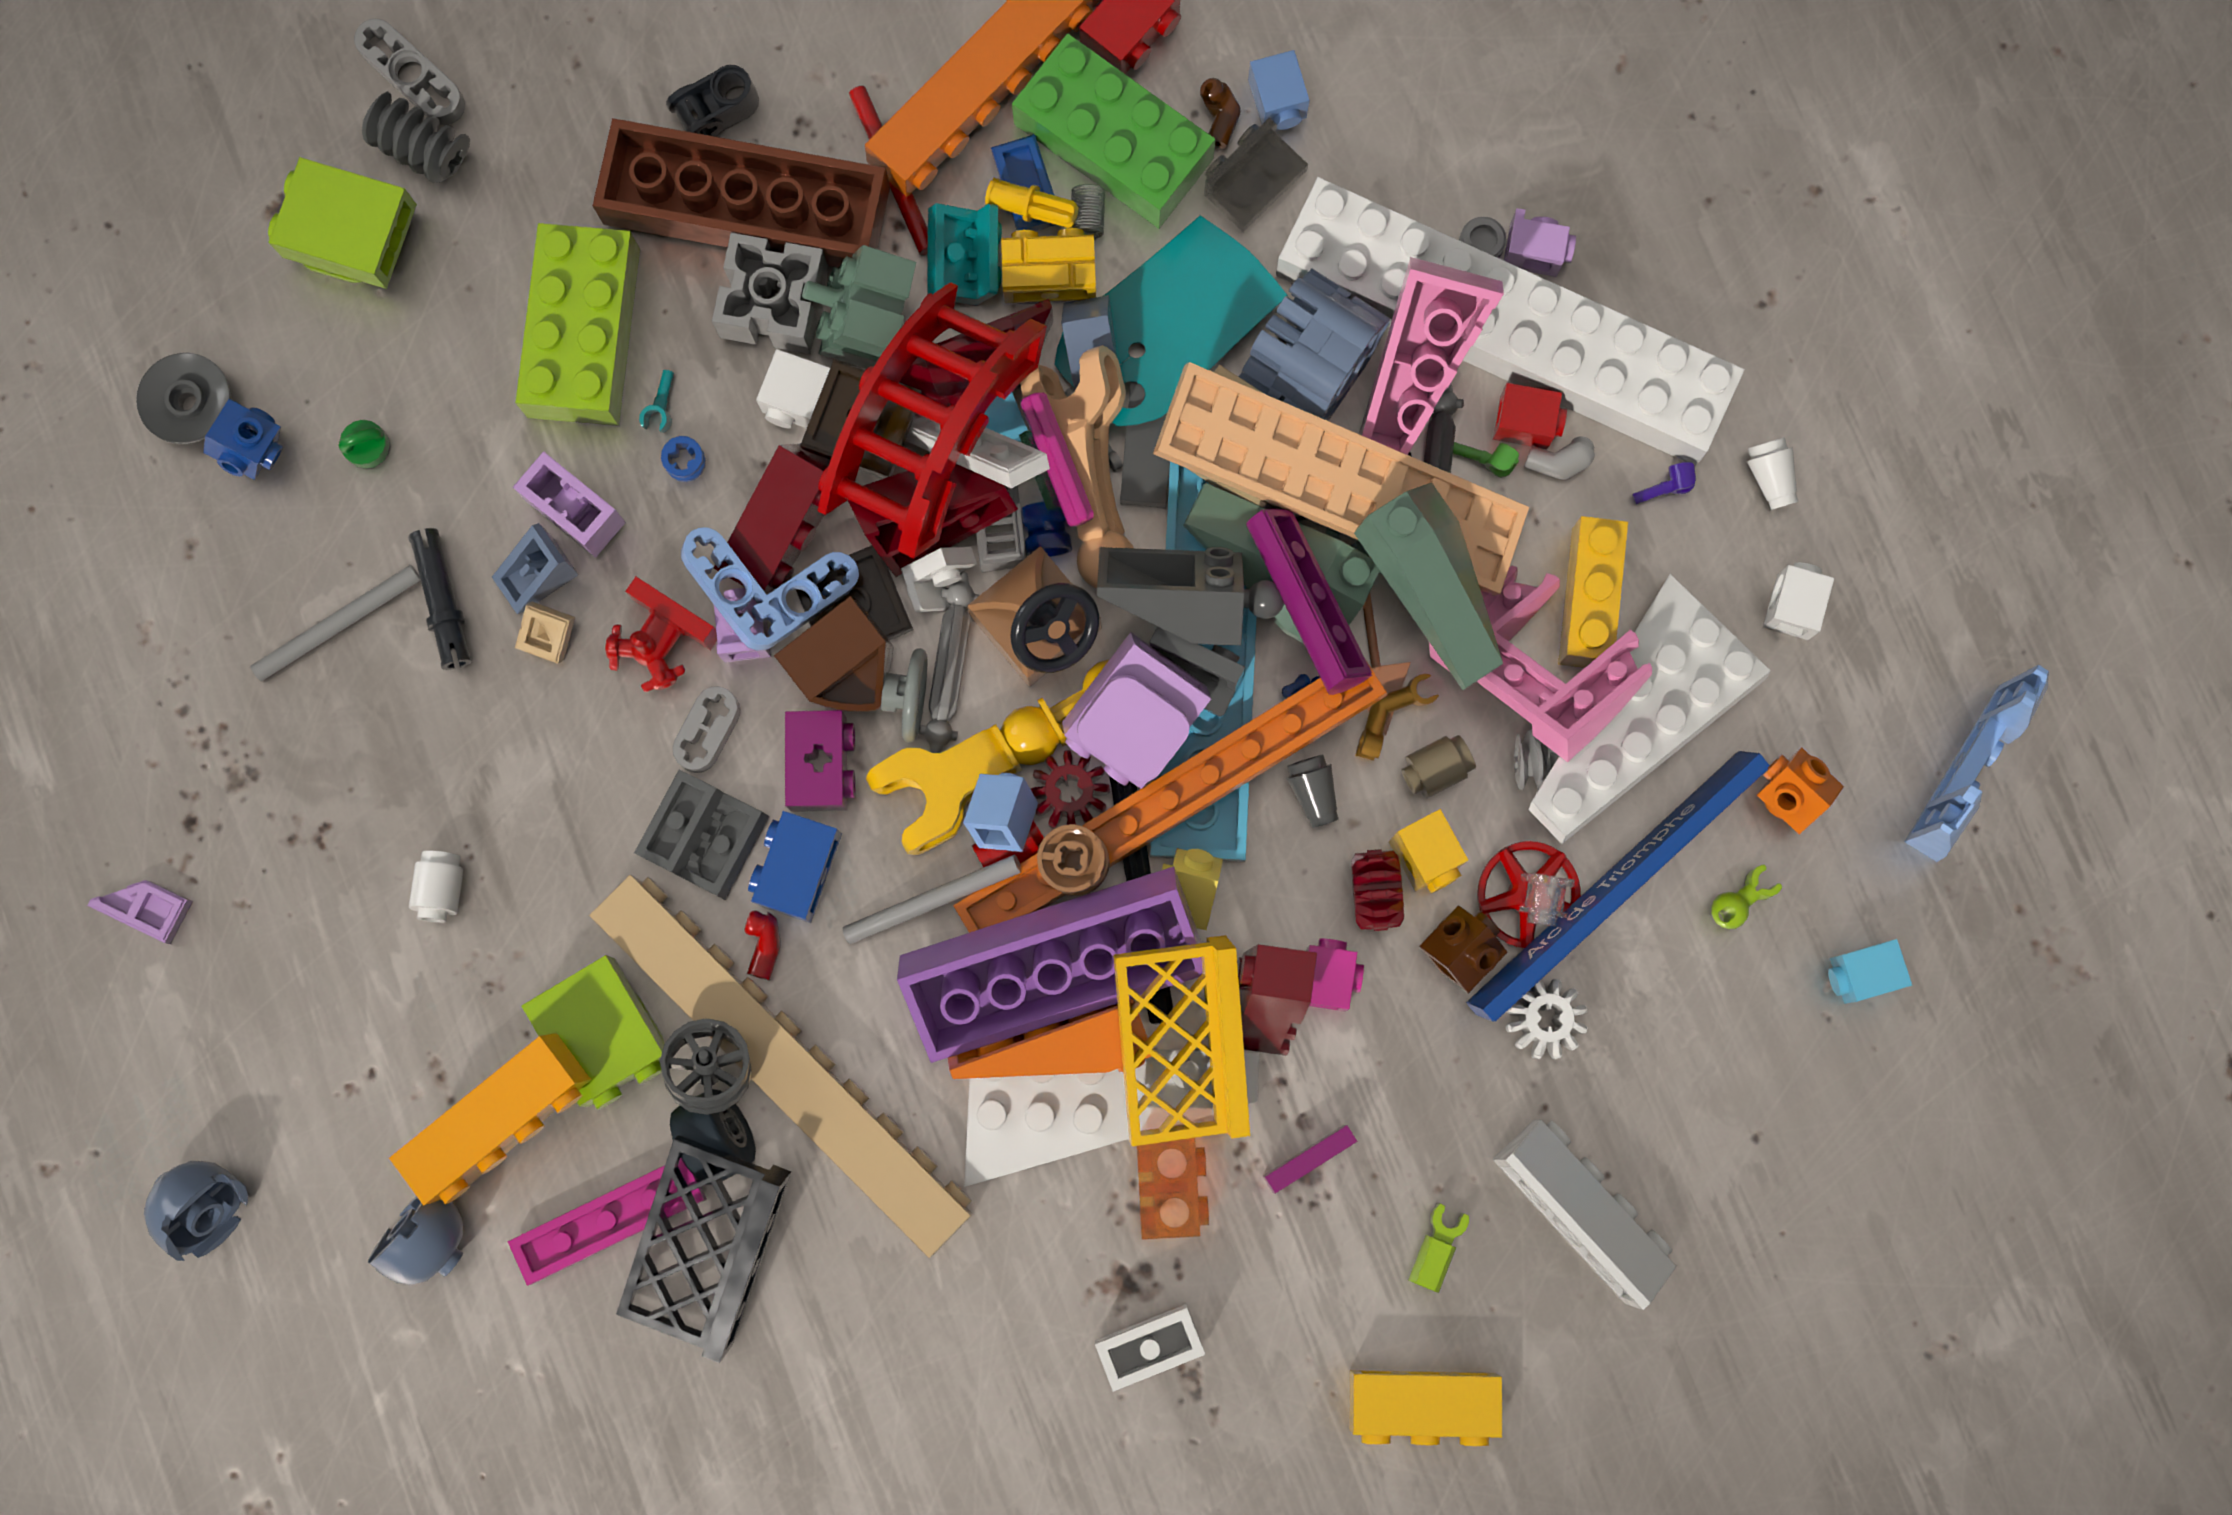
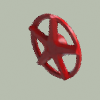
(1516, 892)

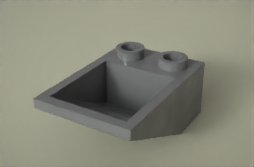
(1186, 591)

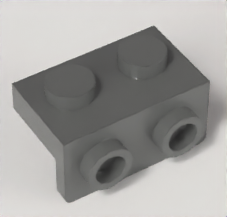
(1214, 668)

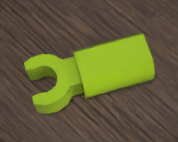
(1437, 1251)

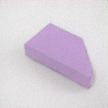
(145, 908)

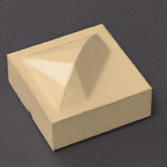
(544, 632)

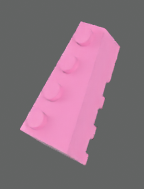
(1427, 340)

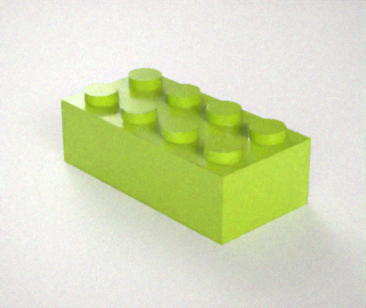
(578, 324)

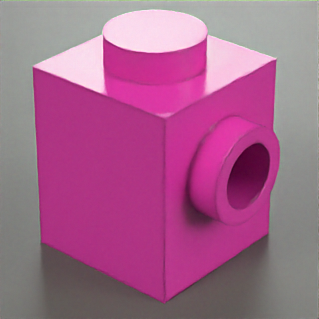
(1335, 975)

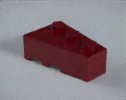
(973, 506)
(1273, 995)

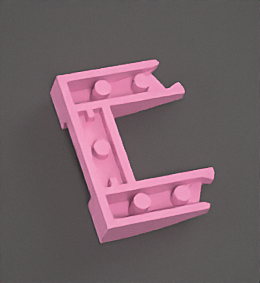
(1560, 713)

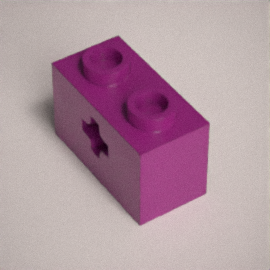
(804, 737)

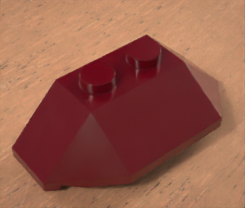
(948, 387)

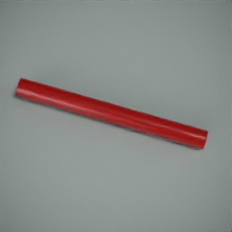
(907, 205)

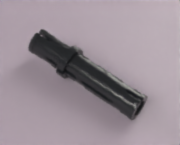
(440, 600)

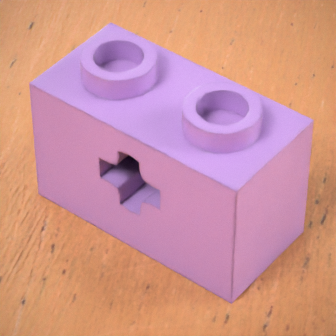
(569, 504)

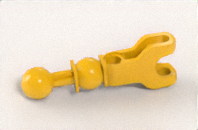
(951, 776)

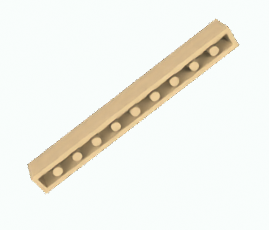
(783, 1066)

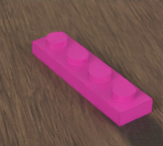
(594, 1226)

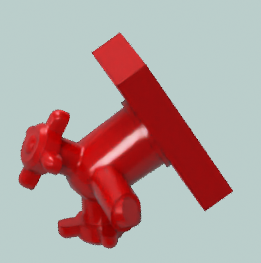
(657, 636)

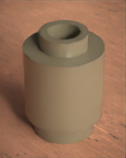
(1438, 766)

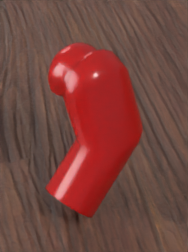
(767, 945)

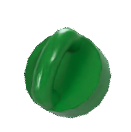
(364, 444)

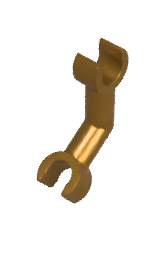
(1372, 737)

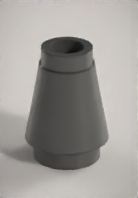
(1314, 789)

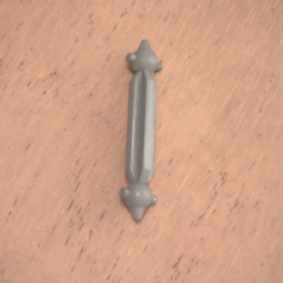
(949, 664)

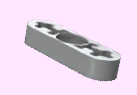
(403, 53)

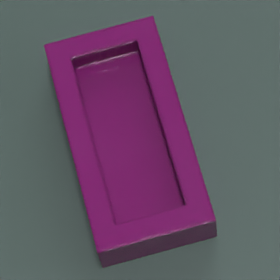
(1309, 1159)

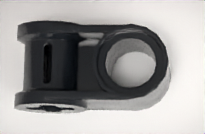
(709, 101)

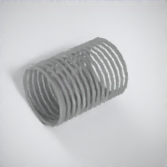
(1098, 213)

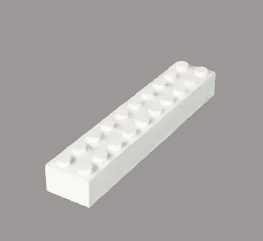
(1536, 333)

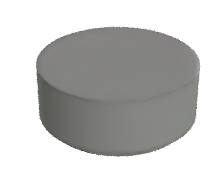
(1485, 235)

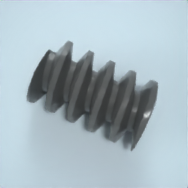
(413, 139)

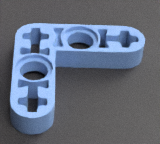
(770, 606)

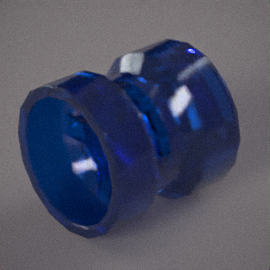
(1046, 530)

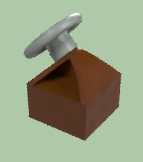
(847, 666)

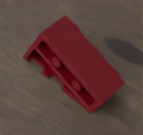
(779, 517)

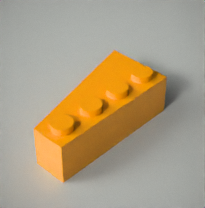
(491, 1121)

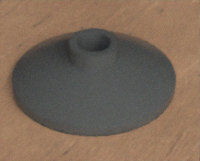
(169, 385)

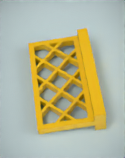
(1224, 1042)

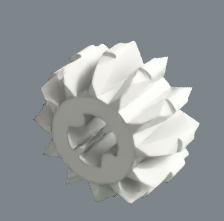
(1562, 1020)

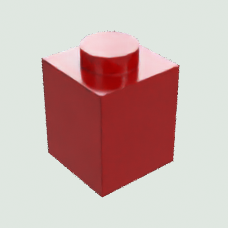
(1529, 416)

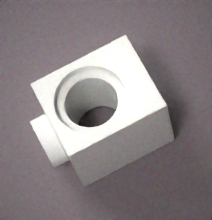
(1799, 601)

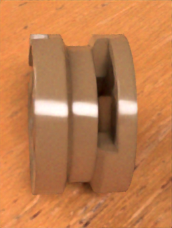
(1073, 860)

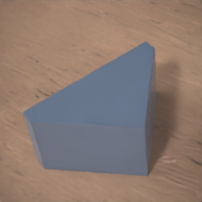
(1084, 327)
(533, 569)

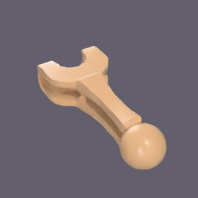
(1085, 428)

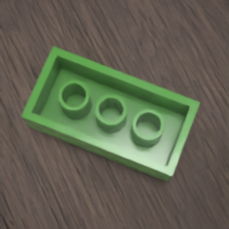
(1113, 130)

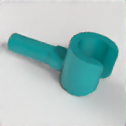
(659, 404)

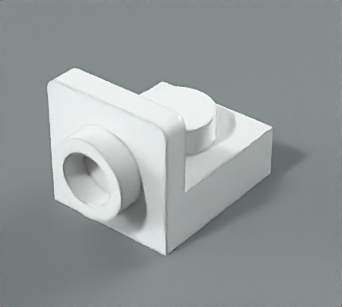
(932, 573)

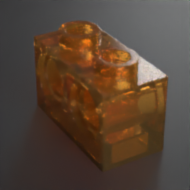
(1157, 1188)

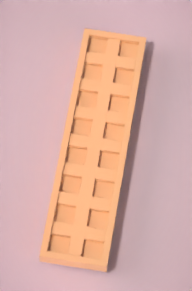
(1322, 467)

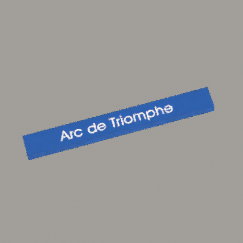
(1617, 885)

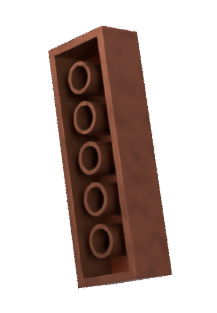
(721, 186)

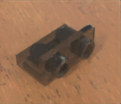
(1253, 175)

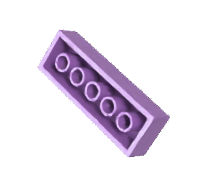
(1044, 964)

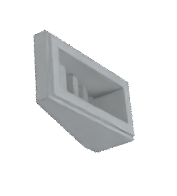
(1003, 558)

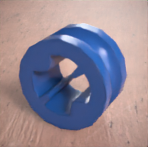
(672, 451)

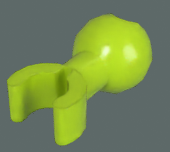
(1735, 906)

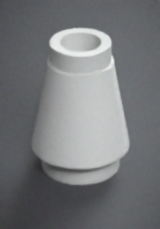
(1775, 472)

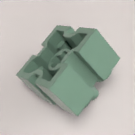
(865, 305)

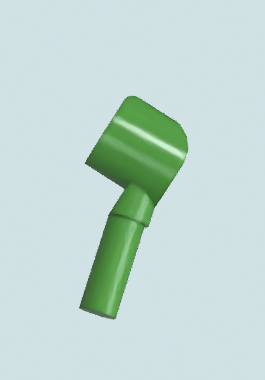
(1499, 463)

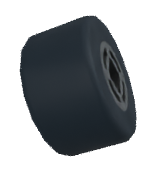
(722, 1131)

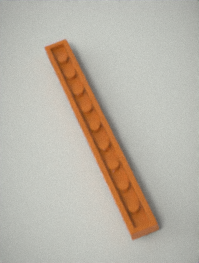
(1184, 792)

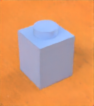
(1001, 812)

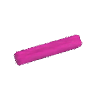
(1062, 469)

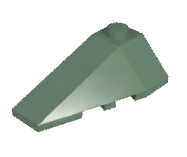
(1221, 521)
(1430, 570)

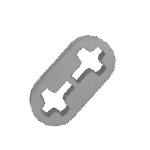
(696, 724)

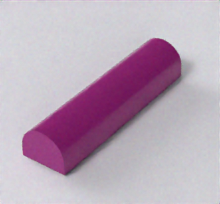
(1309, 600)

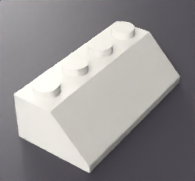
(1586, 1214)

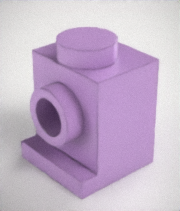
(1538, 244)
(729, 645)

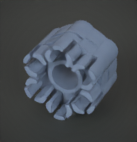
(1321, 354)

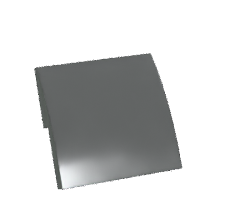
(701, 834)

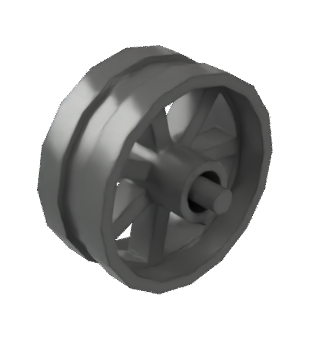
(706, 1066)

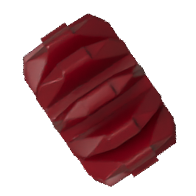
(1085, 787)
(1377, 890)

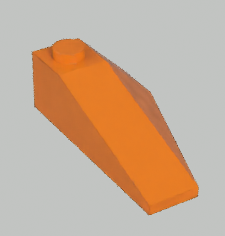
(1068, 1047)

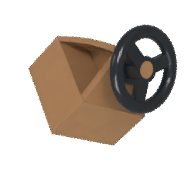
(1037, 618)

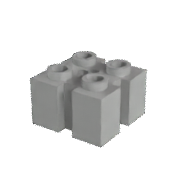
(754, 273)

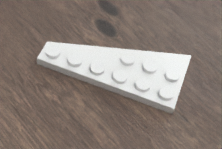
(1693, 681)
(1051, 1117)

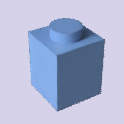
(1279, 89)

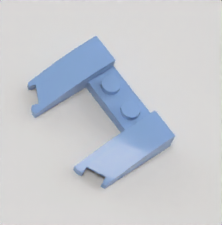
(1958, 792)

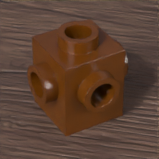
(1464, 947)

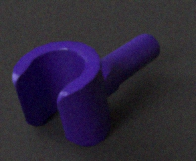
(1681, 482)

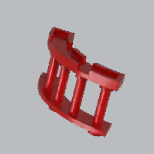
(960, 424)

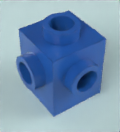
(243, 440)

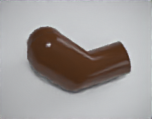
(1223, 109)

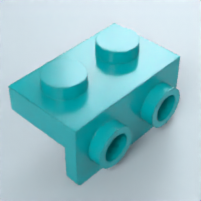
(964, 251)

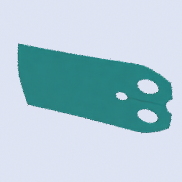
(1184, 308)

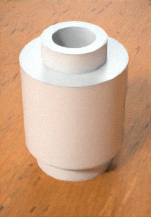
(436, 886)

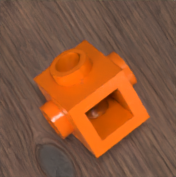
(1799, 789)

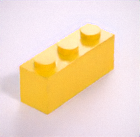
(1592, 590)
(1425, 1406)

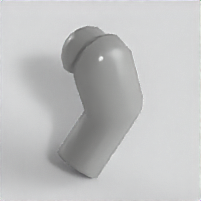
(1563, 463)

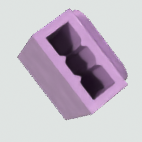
(1135, 713)

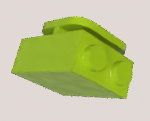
(341, 223)
(603, 1029)

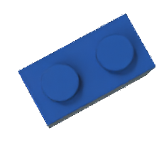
(794, 866)

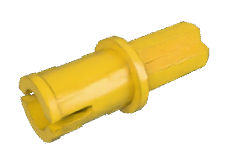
(1031, 203)

